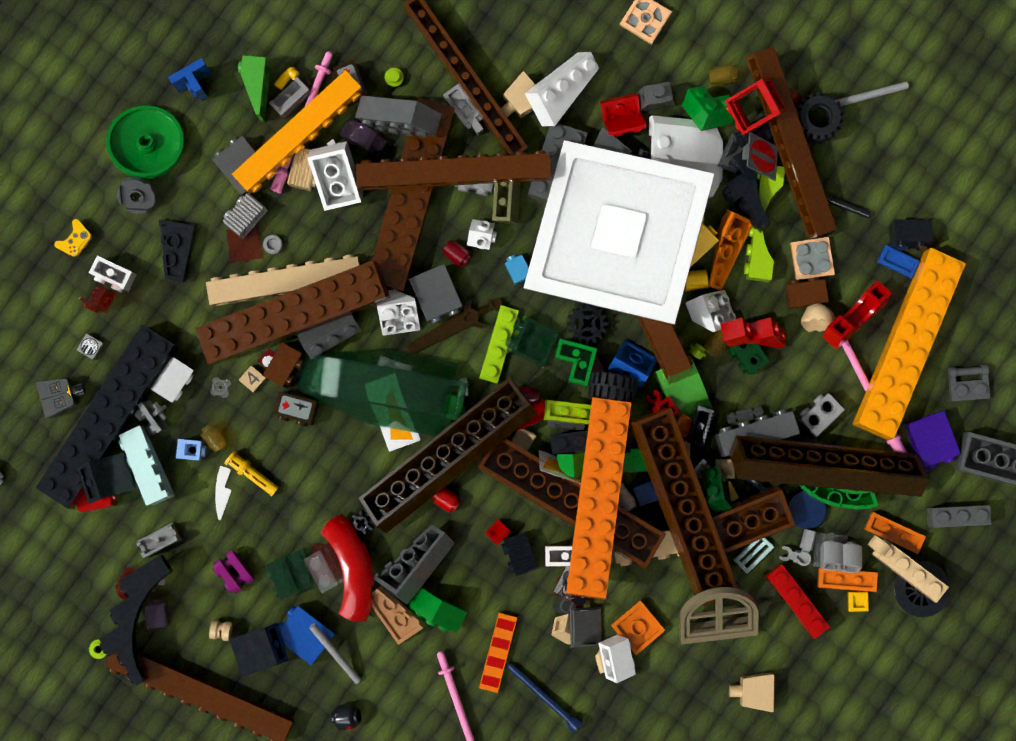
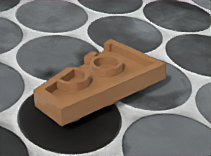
(395, 616)

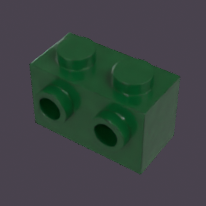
(749, 357)
(716, 489)

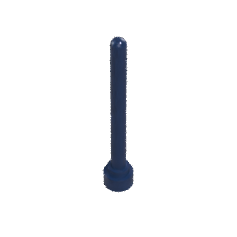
(572, 721)

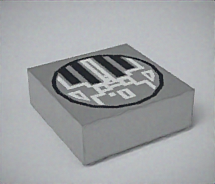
(90, 346)

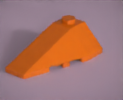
(731, 237)

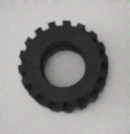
(833, 114)
(612, 387)

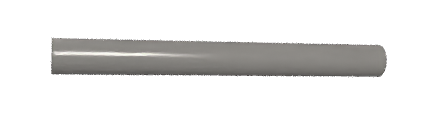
(872, 94)
(335, 653)

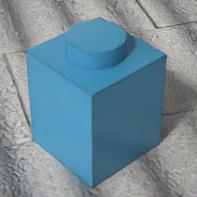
(517, 268)

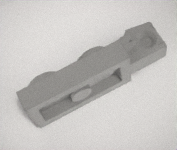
(464, 109)

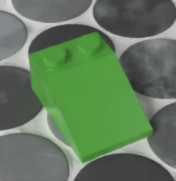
(256, 76)
(685, 392)

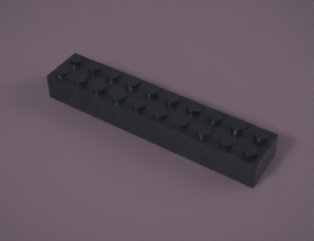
(107, 414)

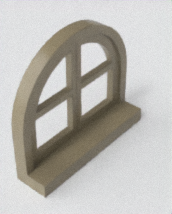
(719, 628)

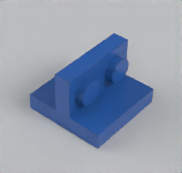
(190, 77)
(633, 362)

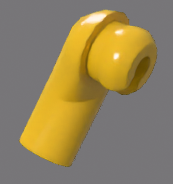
(290, 73)

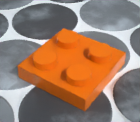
(638, 626)

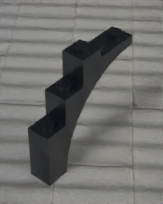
(744, 187)
(126, 614)

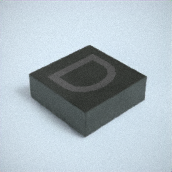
(563, 606)

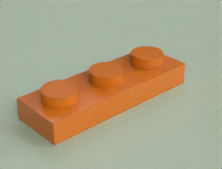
(894, 532)
(849, 581)

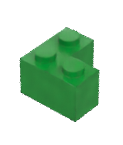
(706, 110)
(580, 356)
(437, 611)

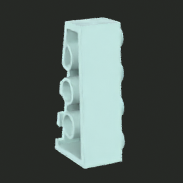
(145, 466)

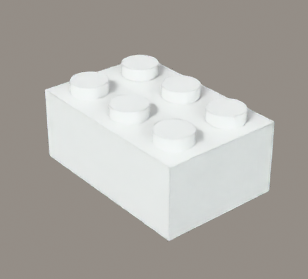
(335, 175)

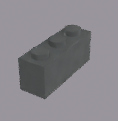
(328, 335)
(958, 516)

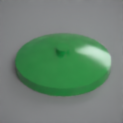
(145, 142)

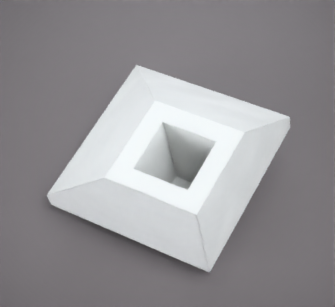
(711, 310)
(398, 314)

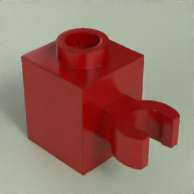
(658, 404)

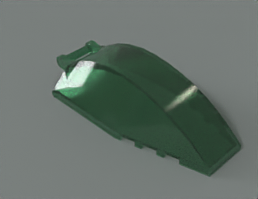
(385, 388)

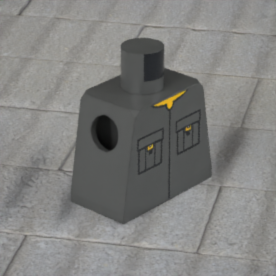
(656, 97)
(59, 396)

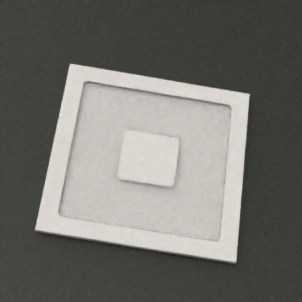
(619, 231)

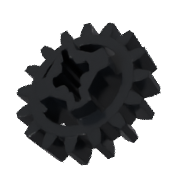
(593, 330)

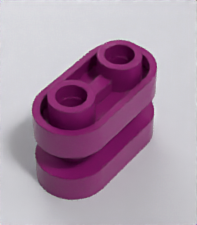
(233, 583)

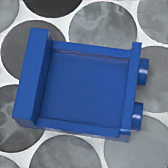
(298, 636)

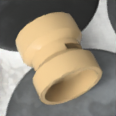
(220, 630)

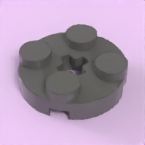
(143, 187)

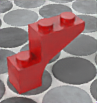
(762, 332)

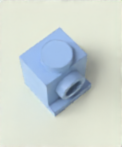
(184, 447)

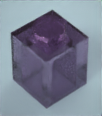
(157, 614)

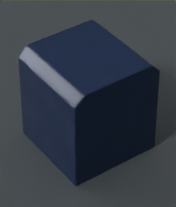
(644, 493)

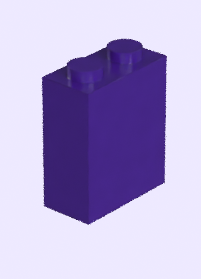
(932, 439)

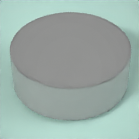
(273, 244)

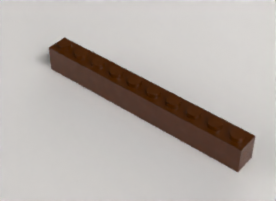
(465, 76)
(793, 148)
(454, 171)
(209, 697)

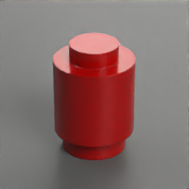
(446, 500)

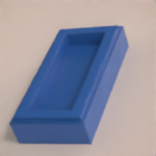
(898, 261)

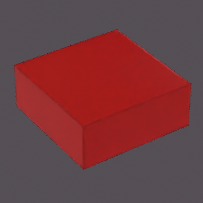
(497, 532)

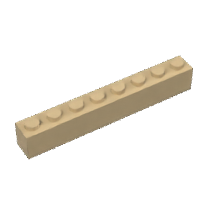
(275, 281)

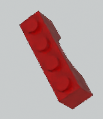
(868, 305)
(797, 601)

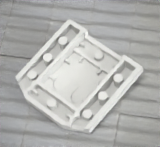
(685, 145)

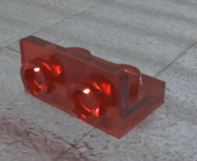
(101, 299)

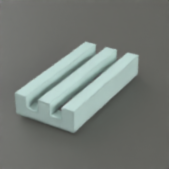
(754, 552)

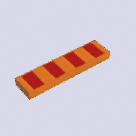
(498, 652)

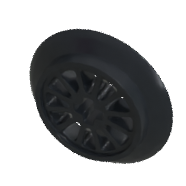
(921, 610)

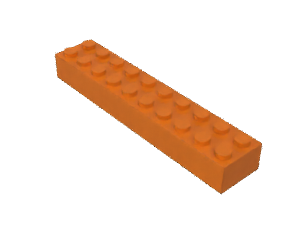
(598, 498)

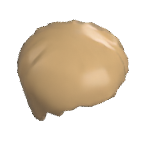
(817, 318)

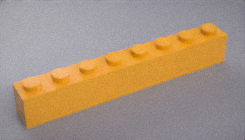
(297, 132)

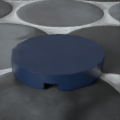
(806, 510)

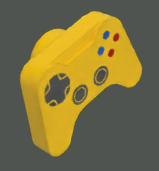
(76, 241)

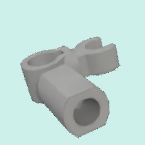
(802, 557)

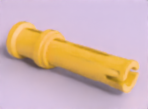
(244, 468)

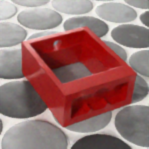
(771, 97)

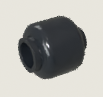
(346, 717)

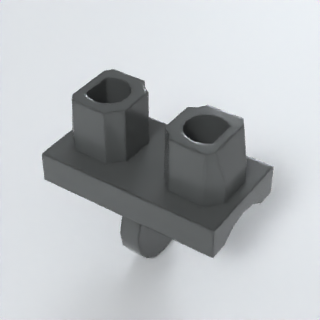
(154, 414)

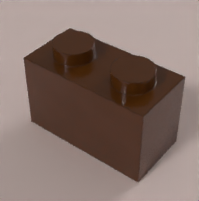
(806, 293)
(283, 365)

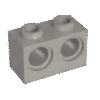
(824, 418)

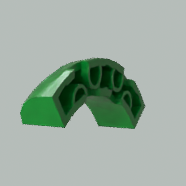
(572, 462)
(842, 497)

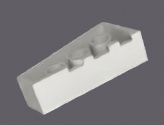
(560, 88)

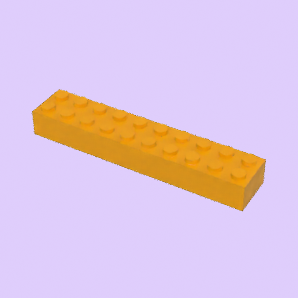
(909, 344)

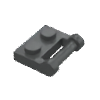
(969, 389)

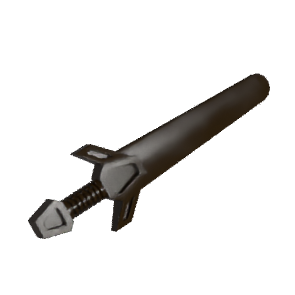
(467, 318)

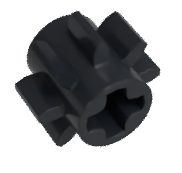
(358, 523)

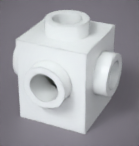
(481, 234)

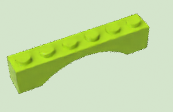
(760, 262)

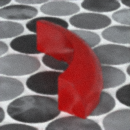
(355, 568)

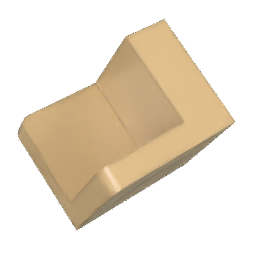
(561, 628)

